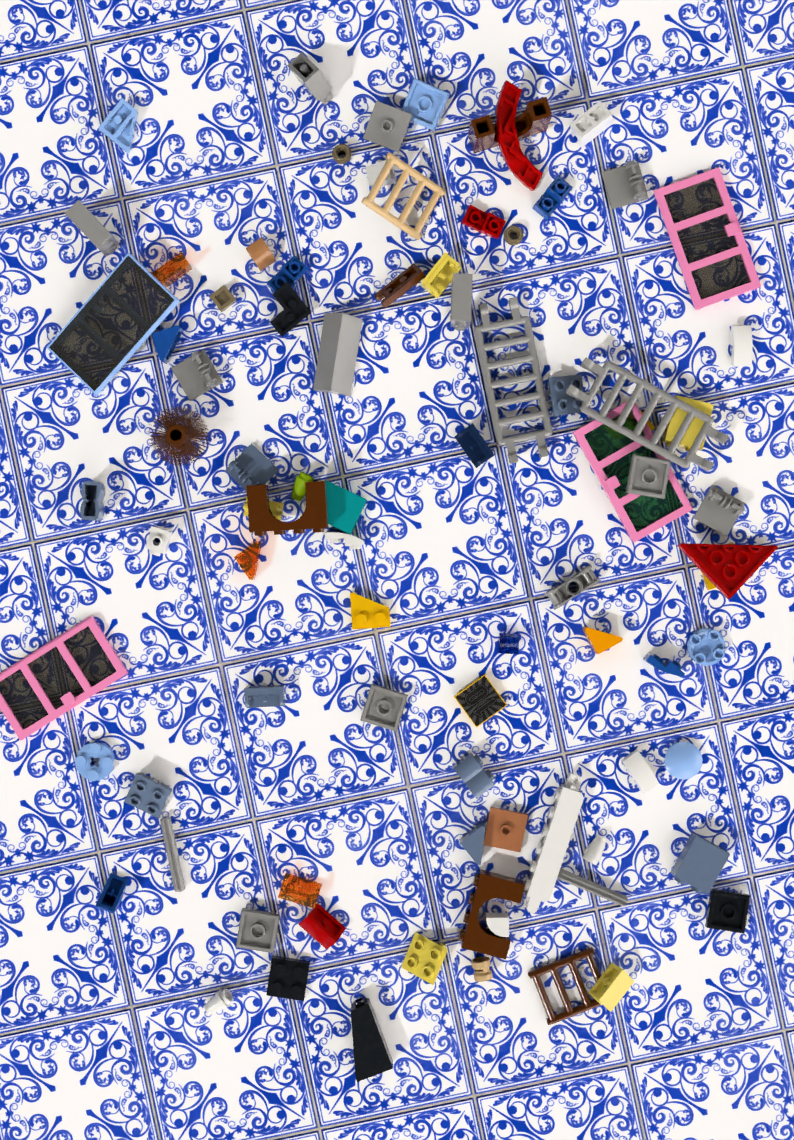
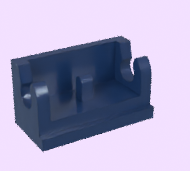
(474, 445)

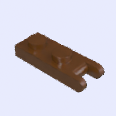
(399, 285)

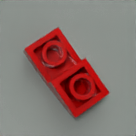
(483, 222)

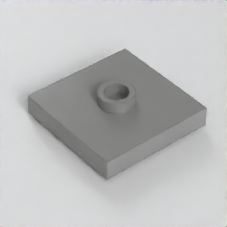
(387, 126)
(648, 476)
(384, 707)
(257, 930)

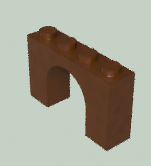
(531, 122)
(263, 520)
(487, 887)

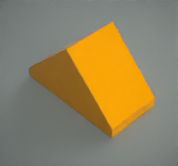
(600, 640)

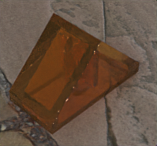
(249, 559)

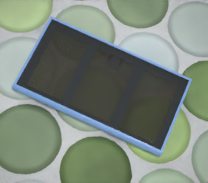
(113, 323)

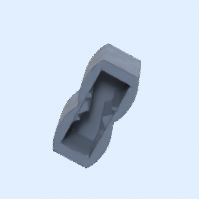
(93, 496)
(474, 775)

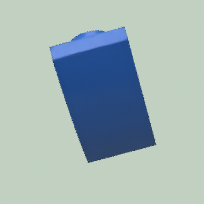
(552, 197)
(289, 272)
(669, 667)

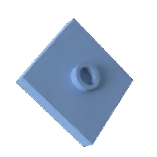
(425, 104)

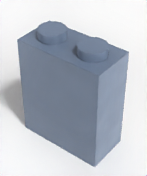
(699, 864)

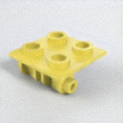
(424, 958)

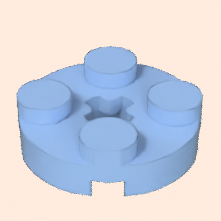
(95, 750)

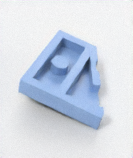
(120, 125)

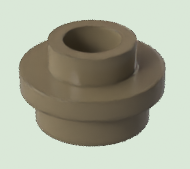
(341, 148)
(513, 229)

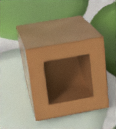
(260, 254)

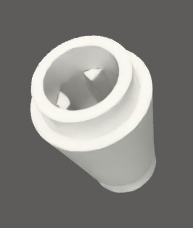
(595, 850)
(219, 1001)

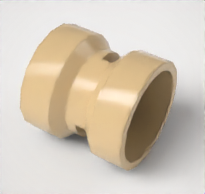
(481, 967)

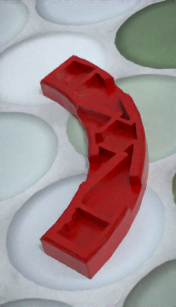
(508, 138)

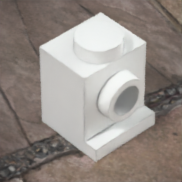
(163, 535)

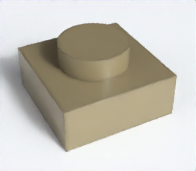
(223, 298)

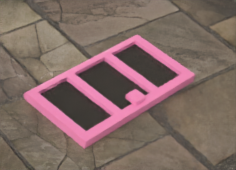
(707, 238)
(58, 677)

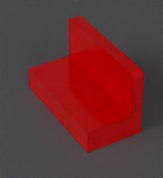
(322, 926)

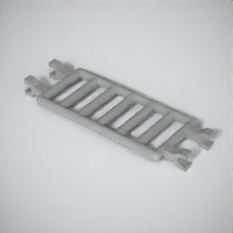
(491, 385)
(658, 393)

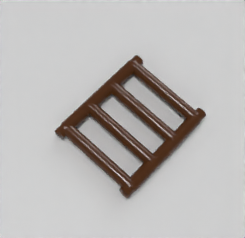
(553, 968)

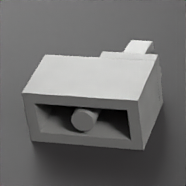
(311, 78)

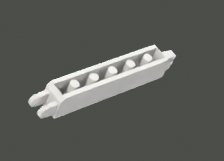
(554, 843)

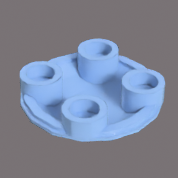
(706, 646)
(683, 760)

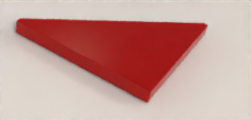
(727, 564)

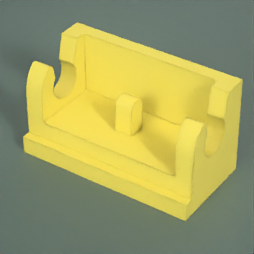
(440, 275)
(611, 987)

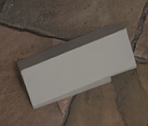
(337, 354)

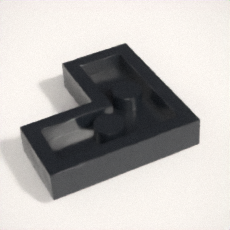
(293, 309)

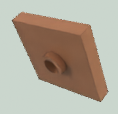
(505, 829)

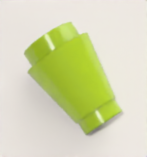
(299, 486)

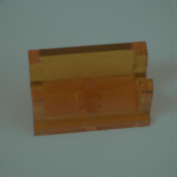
(172, 270)
(299, 890)

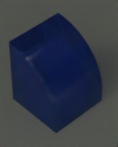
(508, 643)

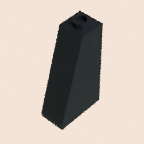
(369, 1044)

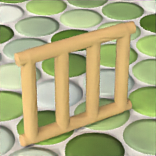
(422, 181)

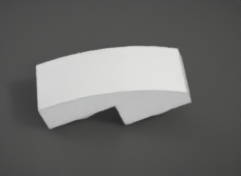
(741, 345)
(351, 541)
(640, 771)

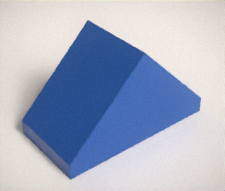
(166, 341)
(112, 893)

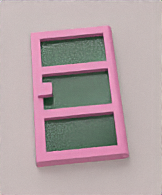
(610, 459)

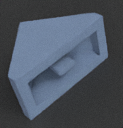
(473, 842)

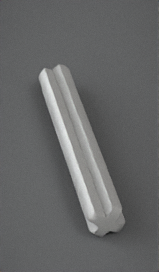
(172, 854)
(592, 887)

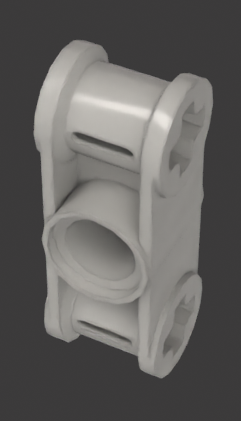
(583, 579)

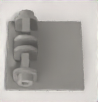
(625, 185)
(197, 375)
(719, 510)

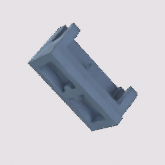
(264, 696)

